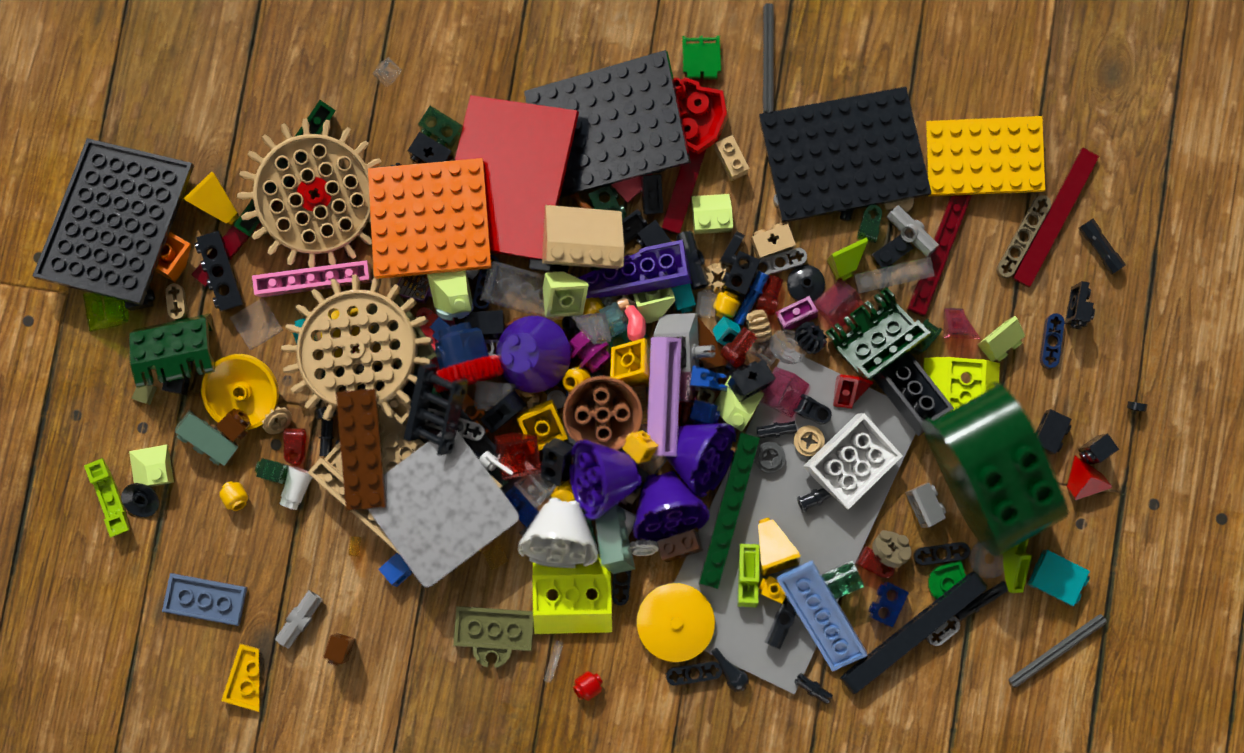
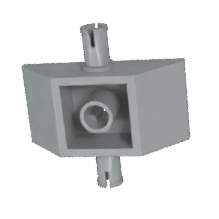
(684, 327)

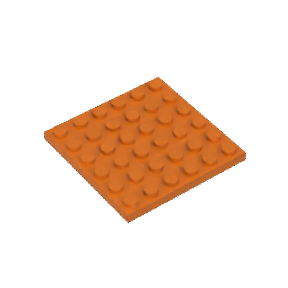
(429, 218)

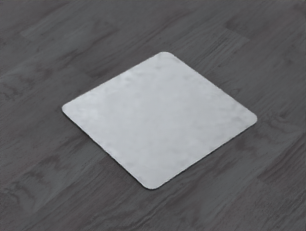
(442, 509)

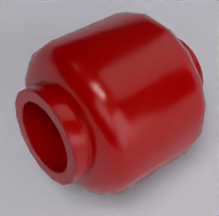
(587, 686)

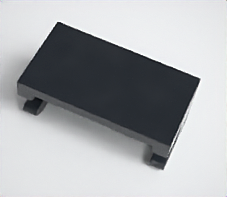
(632, 225)

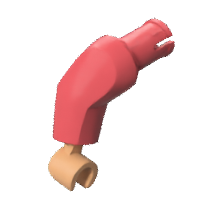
(636, 322)

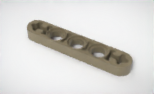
(1017, 243)

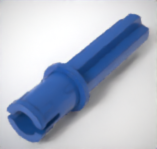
(751, 297)

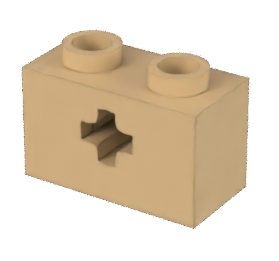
(731, 158)
(783, 243)

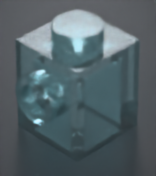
(615, 319)

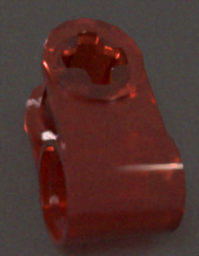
(294, 442)
(873, 563)

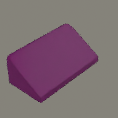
(797, 313)

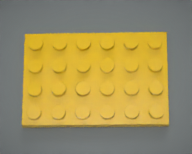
(985, 156)

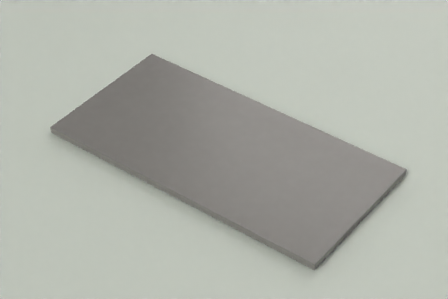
(822, 534)

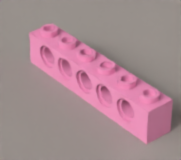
(310, 278)

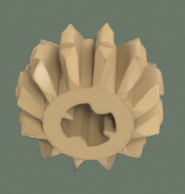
(759, 325)

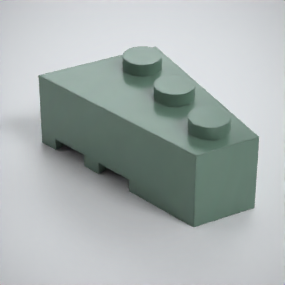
(205, 438)
(614, 541)

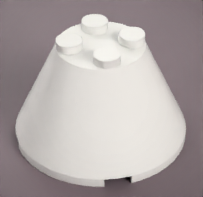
(559, 537)

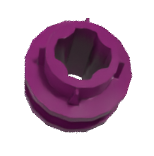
(592, 355)

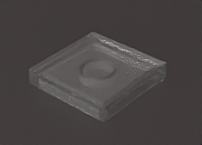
(256, 324)
(553, 661)

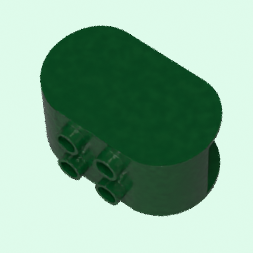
(996, 469)

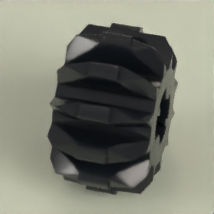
(810, 338)

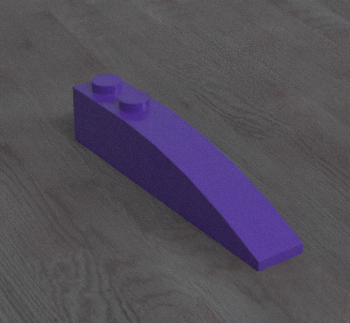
(644, 271)

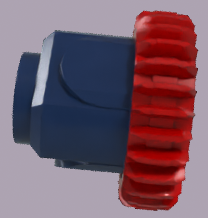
(464, 355)

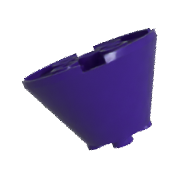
(534, 354)
(703, 455)
(601, 477)
(667, 508)

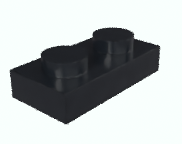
(652, 194)
(891, 252)

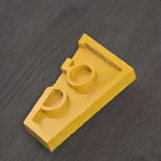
(243, 682)

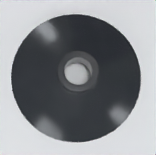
(798, 289)
(140, 500)

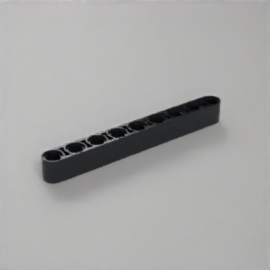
(913, 632)

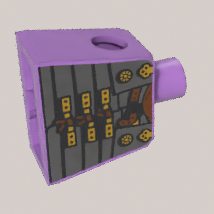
(415, 287)

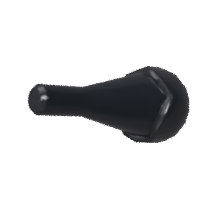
(736, 679)

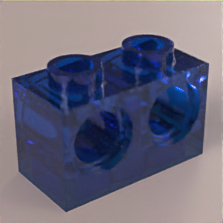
(703, 413)
(525, 509)
(893, 607)

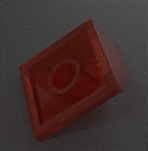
(518, 454)

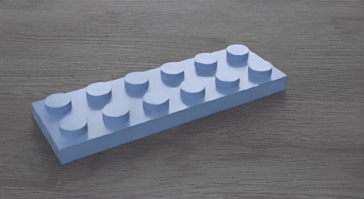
(822, 615)

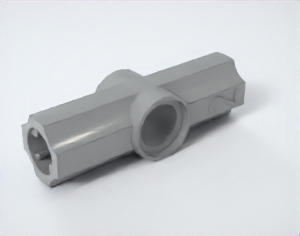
(918, 236)
(298, 619)

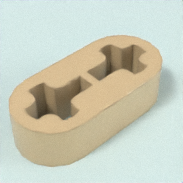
(171, 302)

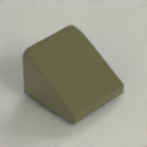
(144, 394)

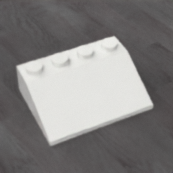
(853, 460)

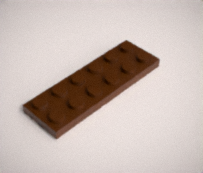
(361, 449)

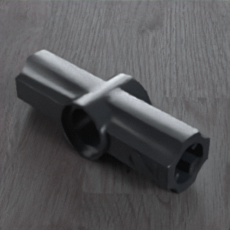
(695, 260)
(779, 631)

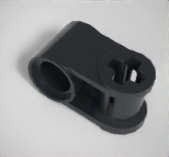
(812, 409)

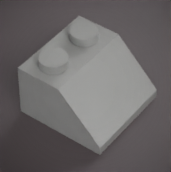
(925, 505)

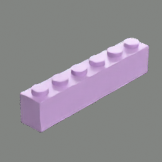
(664, 394)

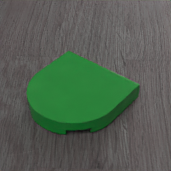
(945, 577)

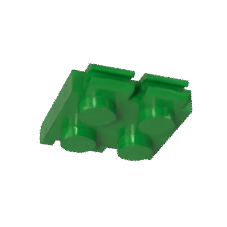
(701, 57)

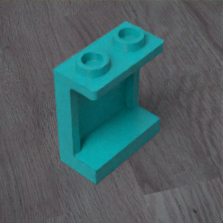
(1059, 577)

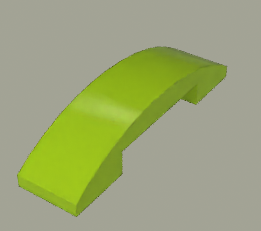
(108, 496)

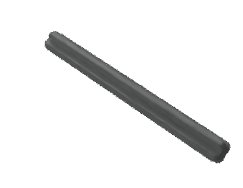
(768, 58)
(1058, 650)

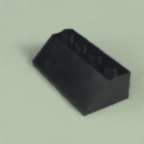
(912, 392)

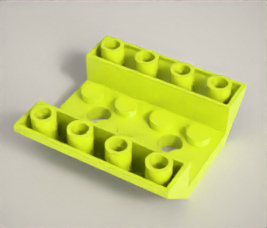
(947, 374)
(572, 609)

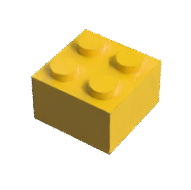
(543, 422)

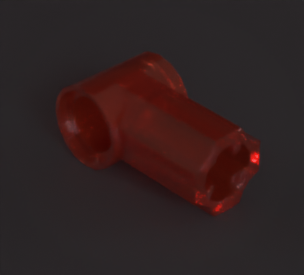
(769, 298)
(736, 350)

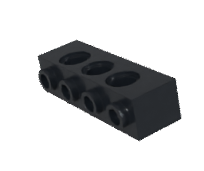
(203, 245)

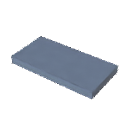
(204, 599)

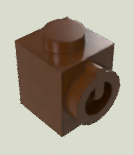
(234, 425)

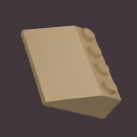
(583, 237)

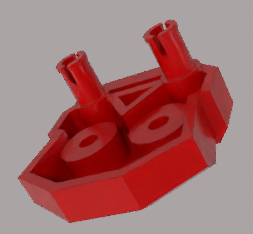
(704, 120)

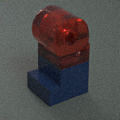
(434, 321)

